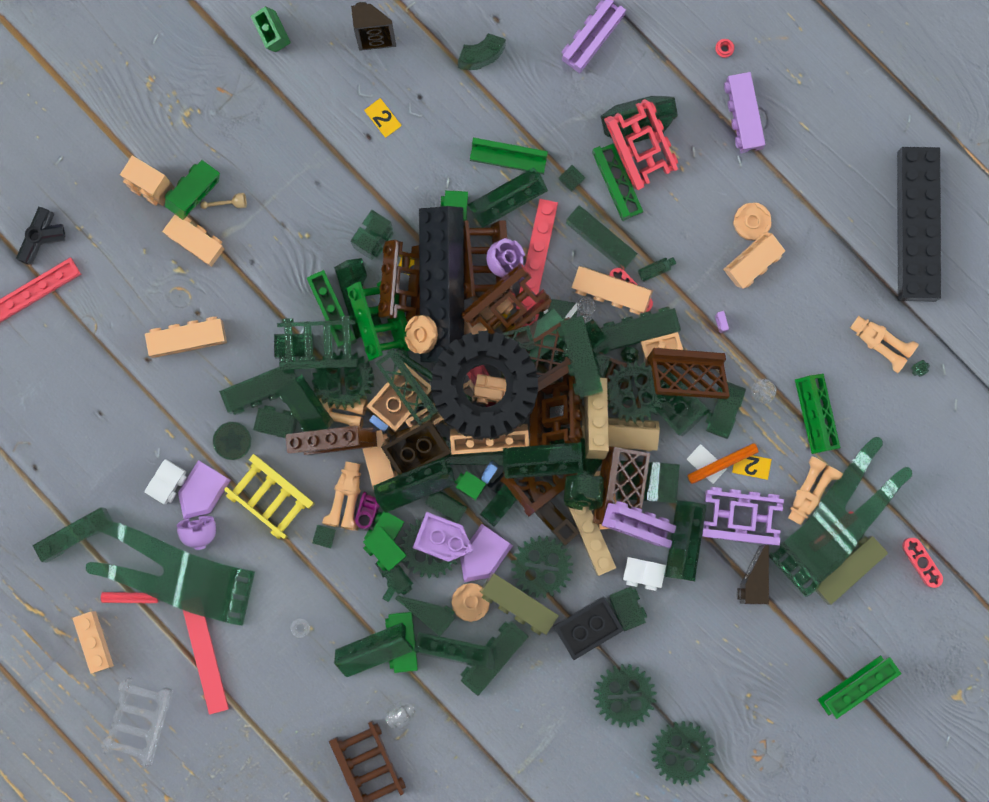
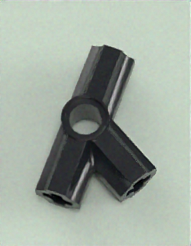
(48, 234)

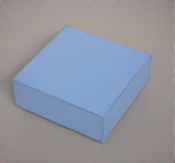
(379, 424)
(489, 471)

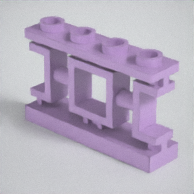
(740, 532)

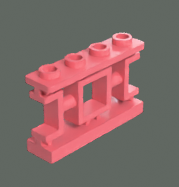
(628, 151)

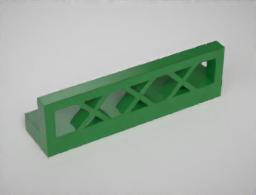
(508, 155)
(611, 184)
(814, 413)

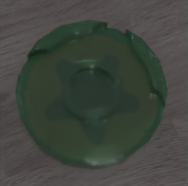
(232, 440)

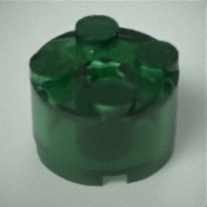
(583, 491)

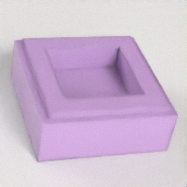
(721, 322)

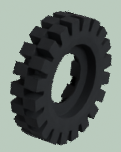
(484, 350)

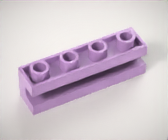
(593, 35)
(745, 112)
(638, 525)

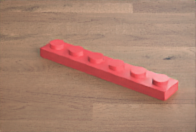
(539, 247)

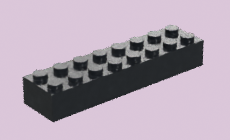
(919, 224)
(442, 274)

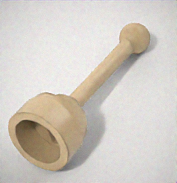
(238, 200)

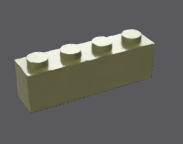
(854, 568)
(519, 604)

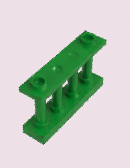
(368, 329)
(859, 686)

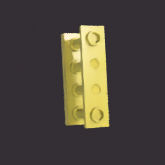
(286, 490)

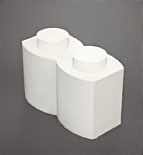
(165, 482)
(644, 573)

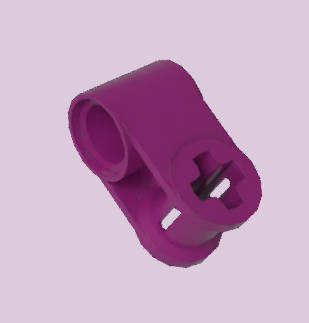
(367, 509)

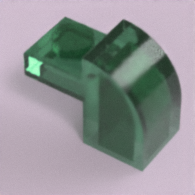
(498, 506)

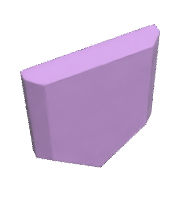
(201, 490)
(442, 538)
(487, 554)

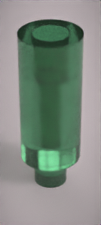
(656, 268)

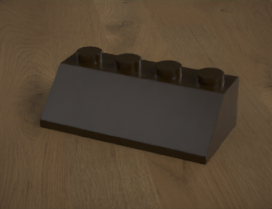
(372, 27)

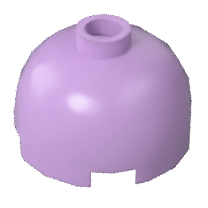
(504, 256)
(197, 532)

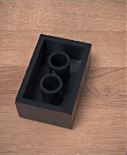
(588, 628)

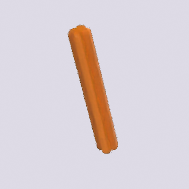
(722, 463)

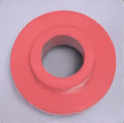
(724, 42)

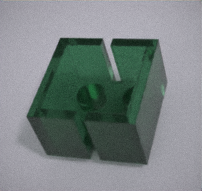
(371, 239)

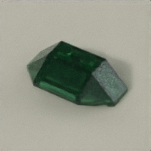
(665, 112)

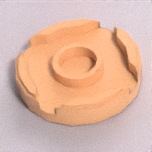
(752, 221)
(421, 334)
(468, 602)

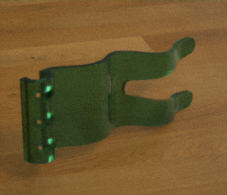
(831, 531)
(187, 579)

